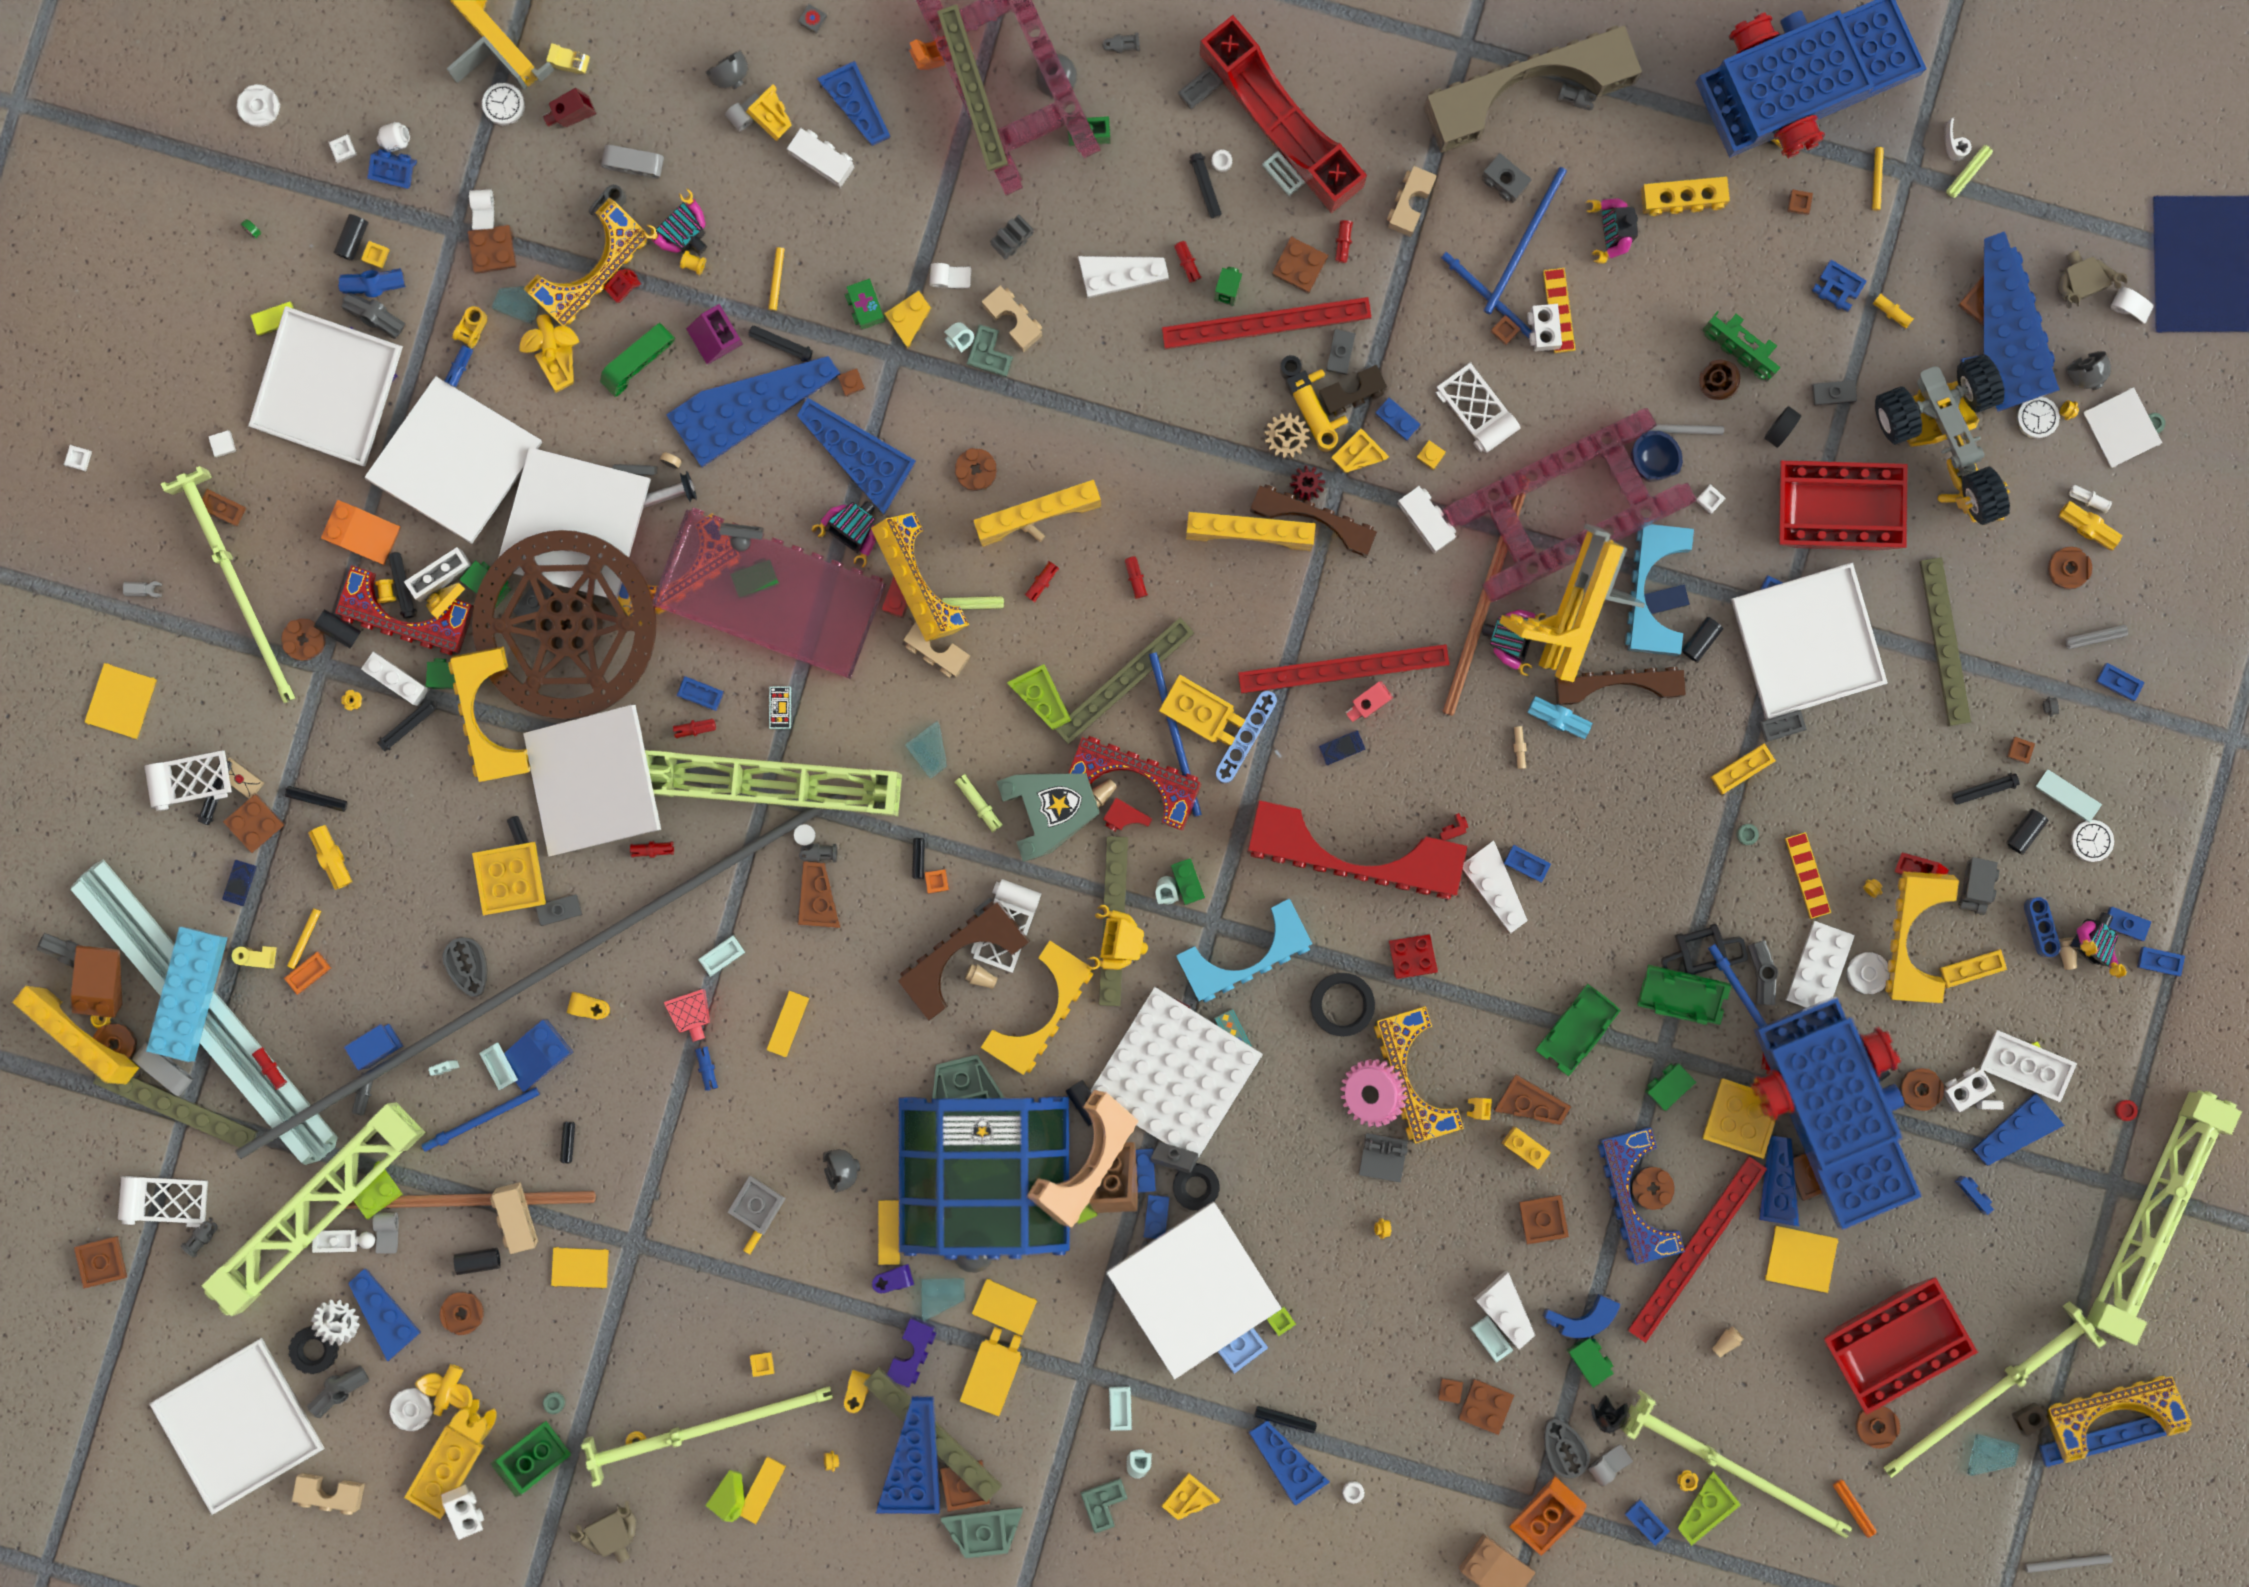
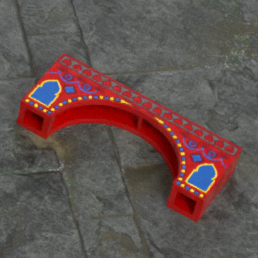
(360, 604)
(1176, 790)

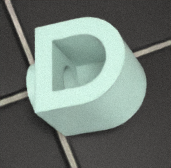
(959, 336)
(1167, 890)
(1138, 1463)

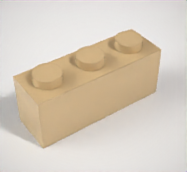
(514, 1218)

